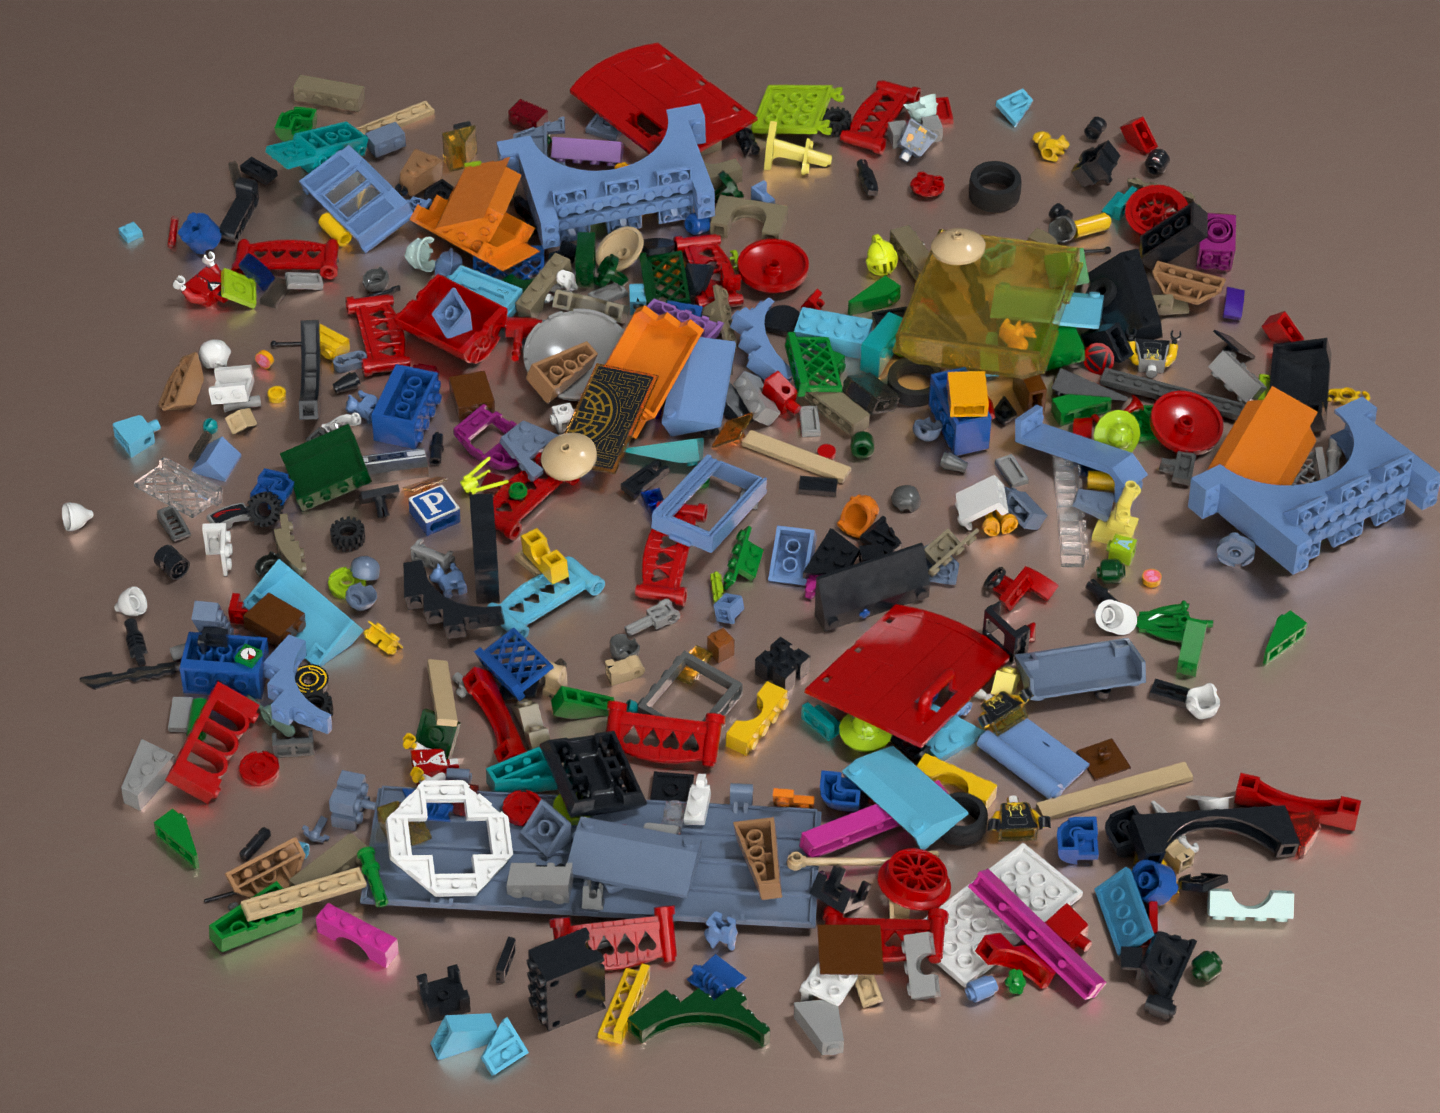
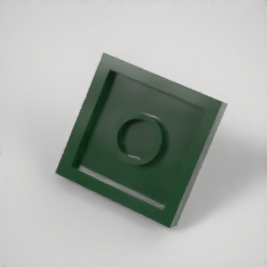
(436, 736)

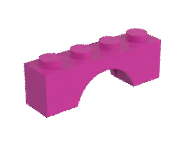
(376, 943)

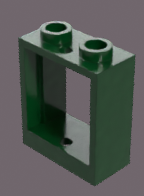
(585, 259)

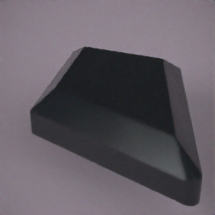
(1004, 411)

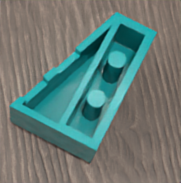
(878, 346)
(522, 772)

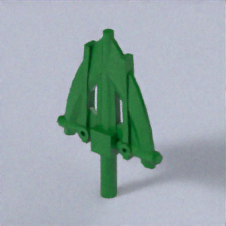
(1151, 621)

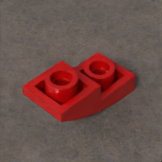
(1083, 427)
(1042, 585)

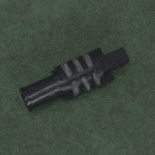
(867, 178)
(135, 641)

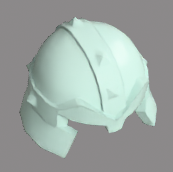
(925, 107)
(419, 253)

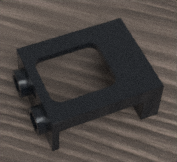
(1014, 640)

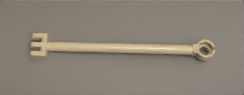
(797, 861)

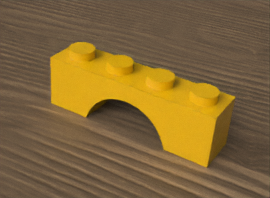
(744, 735)
(951, 775)

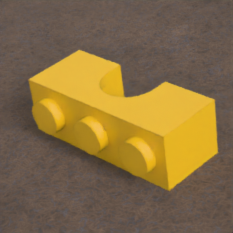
(550, 564)

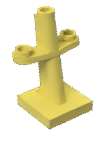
(779, 148)
(1120, 520)

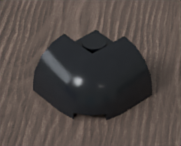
(1118, 833)

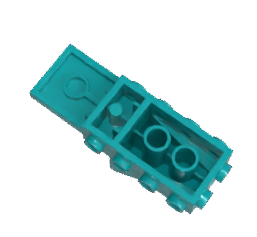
(317, 145)

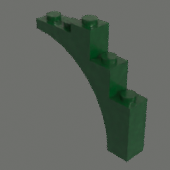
(698, 1008)

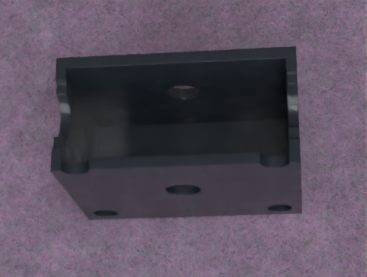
(566, 980)

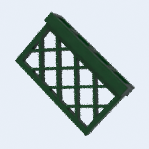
(652, 282)

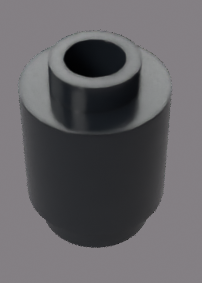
(1160, 1006)

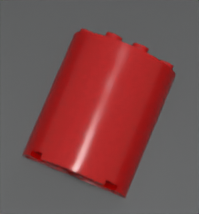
(470, 346)

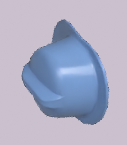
(447, 263)

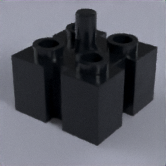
(1096, 164)
(782, 664)

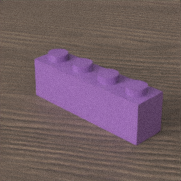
(587, 150)
(711, 328)

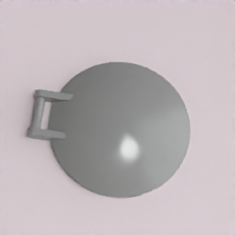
(570, 329)

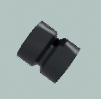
(171, 562)

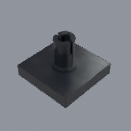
(379, 497)

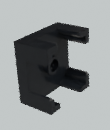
(836, 894)
(443, 995)

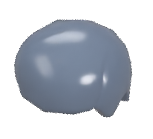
(926, 429)
(365, 568)
(360, 596)

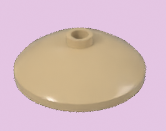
(624, 243)
(958, 246)
(569, 463)

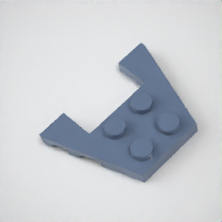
(539, 134)
(524, 444)

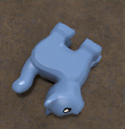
(364, 407)
(449, 581)
(721, 931)

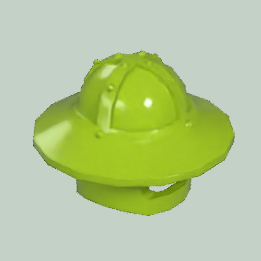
(1118, 430)
(862, 735)

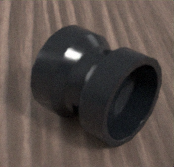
(1095, 128)
(1059, 210)

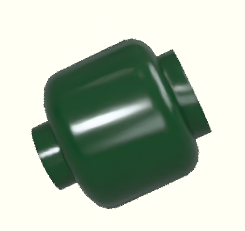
(862, 444)
(1111, 571)
(1206, 966)

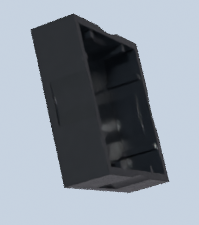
(484, 548)

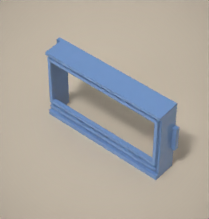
(692, 535)

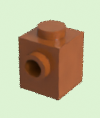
(721, 645)

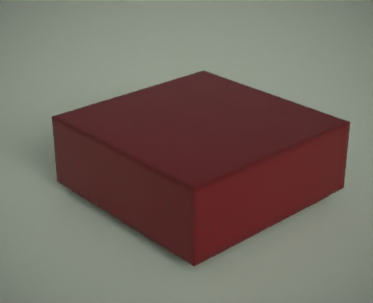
(491, 478)

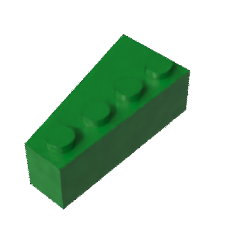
(235, 930)

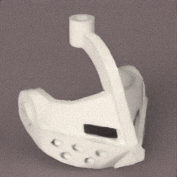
(565, 280)
(353, 419)

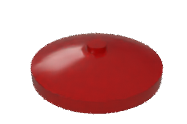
(773, 265)
(1186, 422)

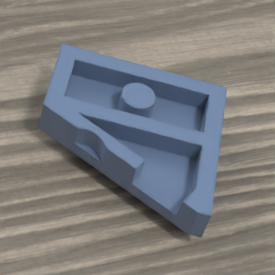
(1094, 503)

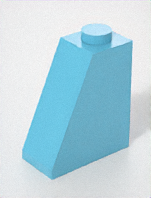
(462, 1034)

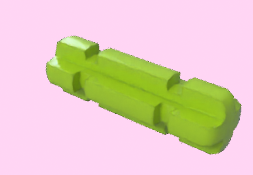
(716, 585)

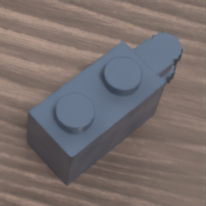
(1024, 508)

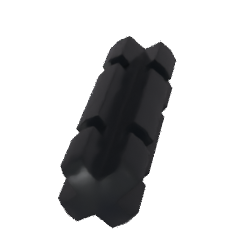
(255, 843)

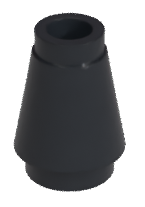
(346, 383)

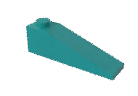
(682, 451)

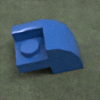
(274, 482)
(839, 792)
(1078, 839)

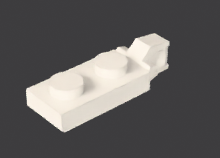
(698, 802)

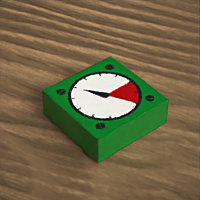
(248, 655)

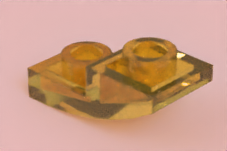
(689, 675)

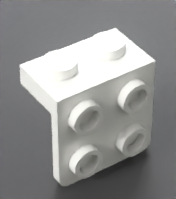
(217, 542)
(826, 987)

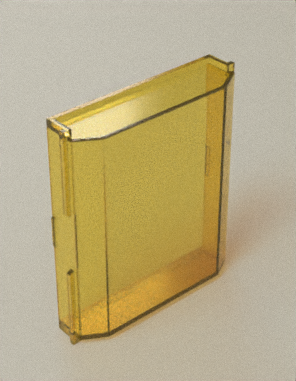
(993, 311)

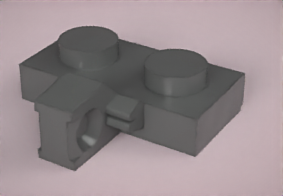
(1180, 468)

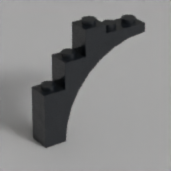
(310, 370)
(455, 616)

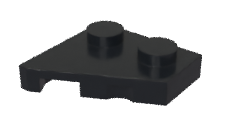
(881, 534)

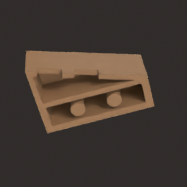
(420, 172)

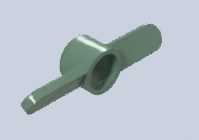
(266, 713)

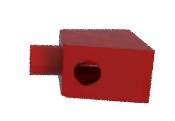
(782, 392)
(1070, 927)

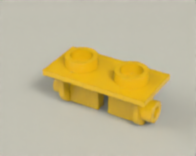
(389, 641)

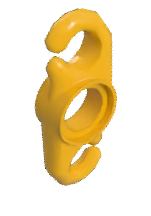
(1346, 391)

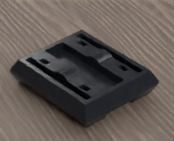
(591, 778)

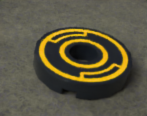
(311, 672)

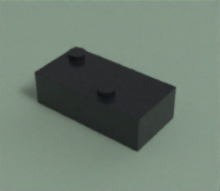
(1174, 235)

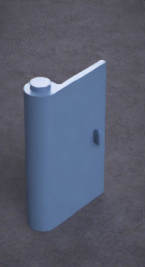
(1034, 757)

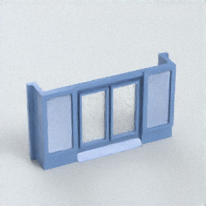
(357, 197)

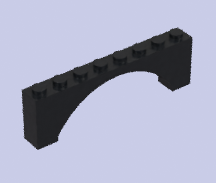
(1265, 825)

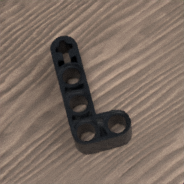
(240, 210)

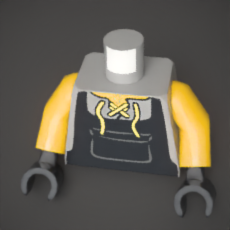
(1152, 355)

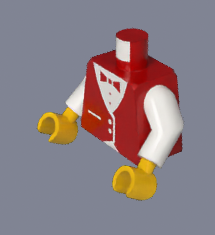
(426, 762)

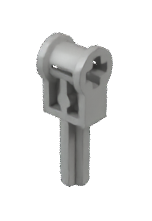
(657, 616)

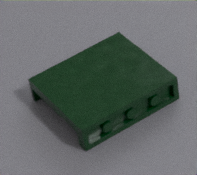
(326, 467)

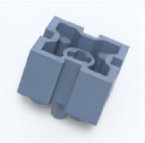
(350, 800)

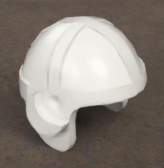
(214, 354)
(1203, 701)

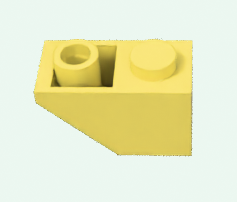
(1006, 680)

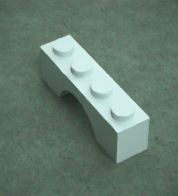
(1277, 905)

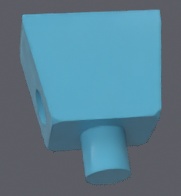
(135, 434)

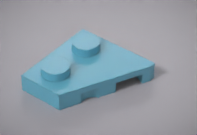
(1014, 106)
(503, 1048)

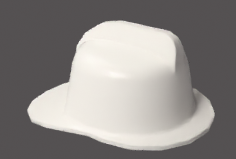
(1115, 617)
(1211, 803)

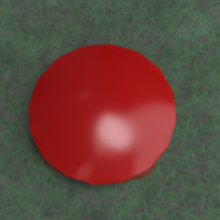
(927, 184)

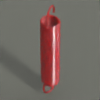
(173, 232)

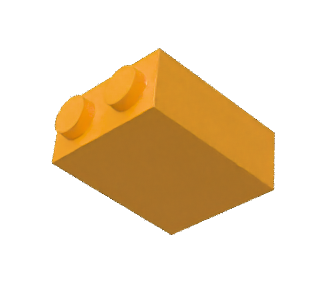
(967, 394)

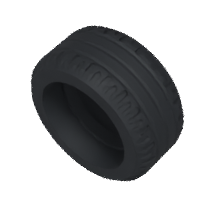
(971, 833)

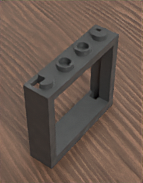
(722, 707)

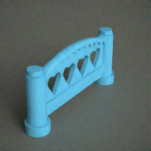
(579, 580)

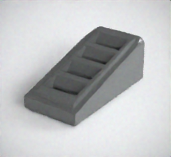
(167, 512)

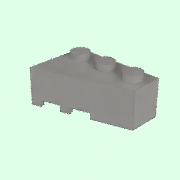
(1236, 377)
(146, 774)
(540, 882)

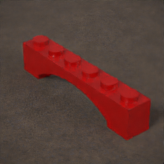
(485, 691)
(1333, 812)

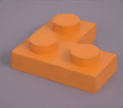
(786, 798)

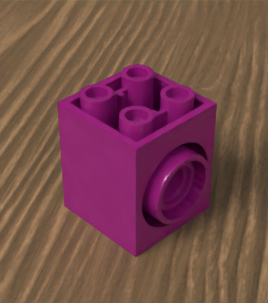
(1220, 245)

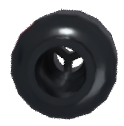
(1157, 161)

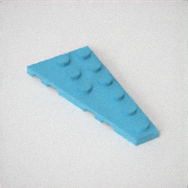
(953, 737)

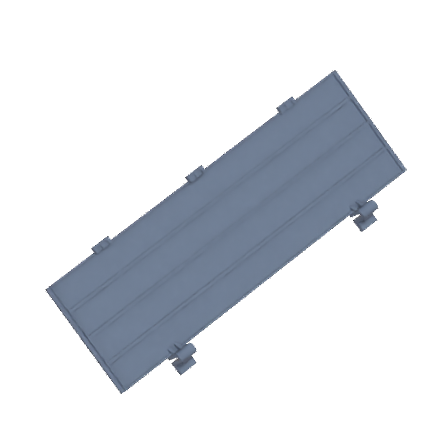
(719, 884)

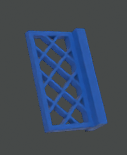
(537, 257)
(503, 673)

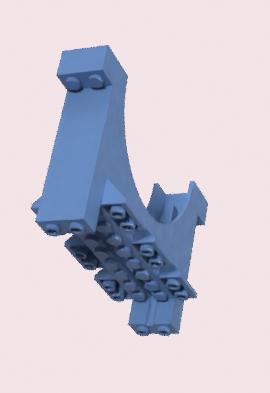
(573, 199)
(1295, 518)

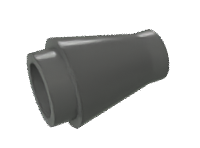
(952, 462)

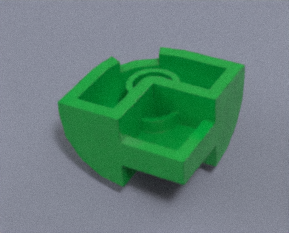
(295, 121)

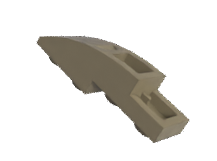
(288, 547)

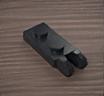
(644, 478)

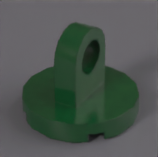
(728, 187)
(607, 272)

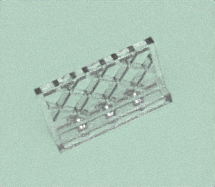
(185, 480)

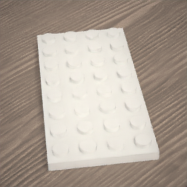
(970, 918)

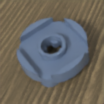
(1234, 541)

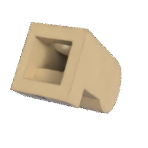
(624, 670)
(554, 680)
(1177, 854)

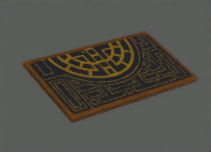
(611, 411)

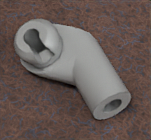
(461, 691)

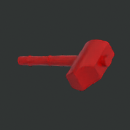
(519, 328)

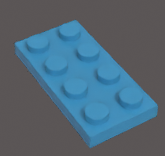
(1124, 910)

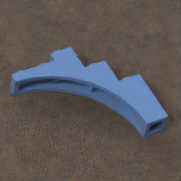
(754, 341)
(289, 702)

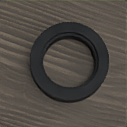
(910, 397)

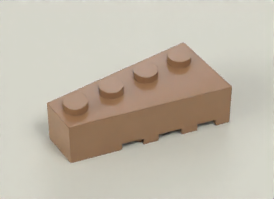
(561, 370)
(760, 850)

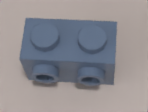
(386, 139)

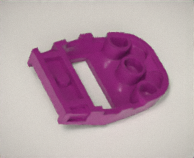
(474, 425)

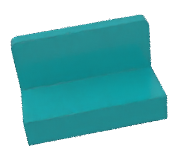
(1116, 206)
(820, 720)

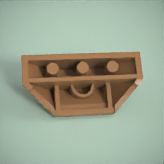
(1187, 284)
(183, 384)
(272, 866)

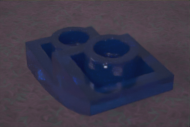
(255, 269)
(651, 498)

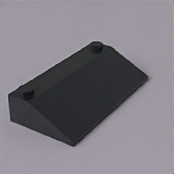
(1134, 299)
(1304, 373)
(871, 585)

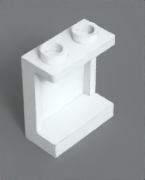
(232, 384)
(981, 500)

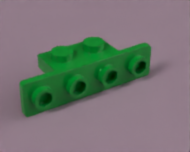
(744, 560)

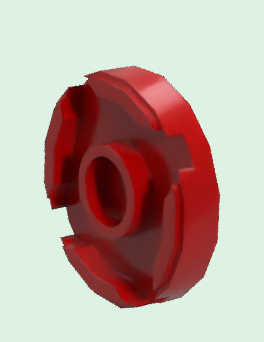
(259, 768)

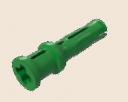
(371, 870)

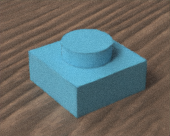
(130, 232)

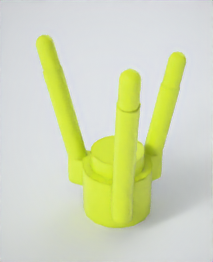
(470, 482)

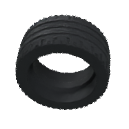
(995, 200)

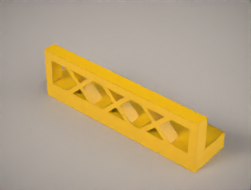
(628, 1007)

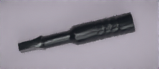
(393, 289)

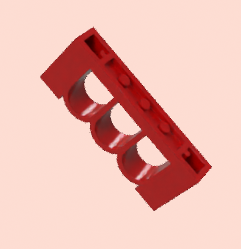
(195, 779)

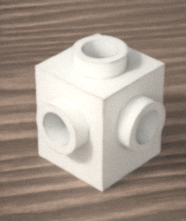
(561, 417)

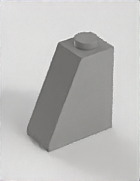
(821, 1024)

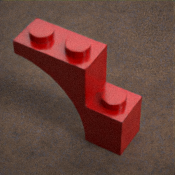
(999, 951)

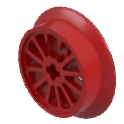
(1156, 213)
(917, 872)

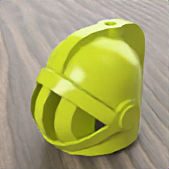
(881, 253)

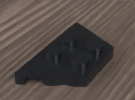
(832, 554)
(1166, 961)

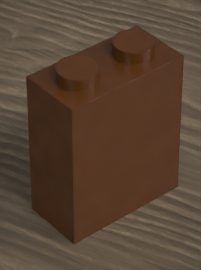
(471, 392)
(1030, 392)
(274, 619)

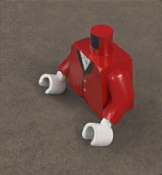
(204, 286)

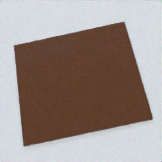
(850, 950)

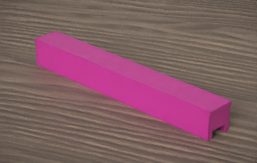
(847, 830)
(1037, 934)

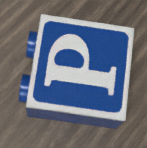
(434, 510)

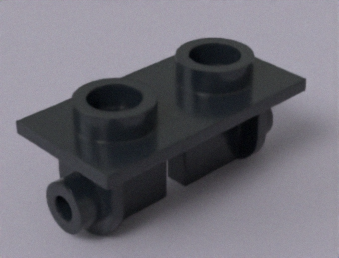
(747, 142)

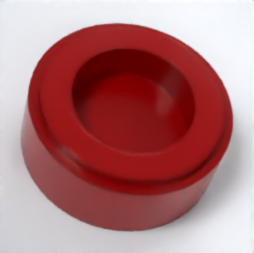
(827, 451)

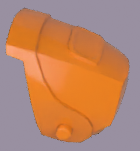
(858, 515)

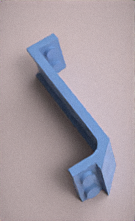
(1114, 461)

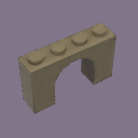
(731, 167)
(732, 209)

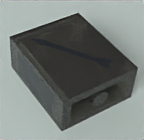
(870, 393)

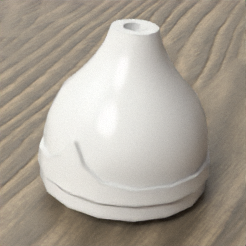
(75, 516)
(131, 602)

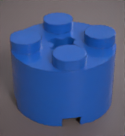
(200, 232)
(1155, 881)

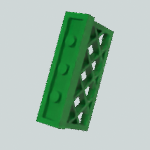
(799, 365)

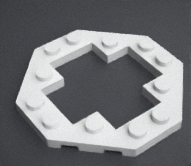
(421, 866)

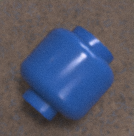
(697, 226)

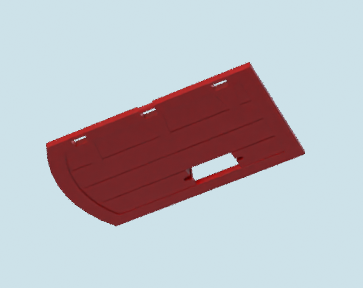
(650, 84)
(908, 664)

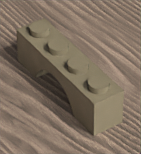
(532, 300)
(569, 300)

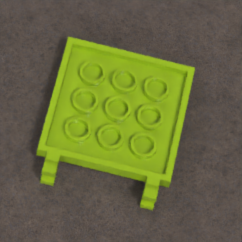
(796, 109)

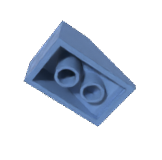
(791, 554)

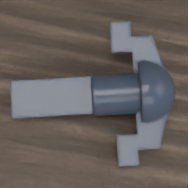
(314, 835)

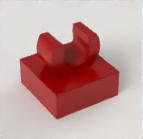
(812, 301)

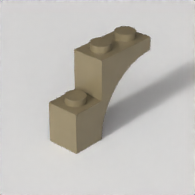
(531, 722)

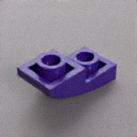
(1233, 303)

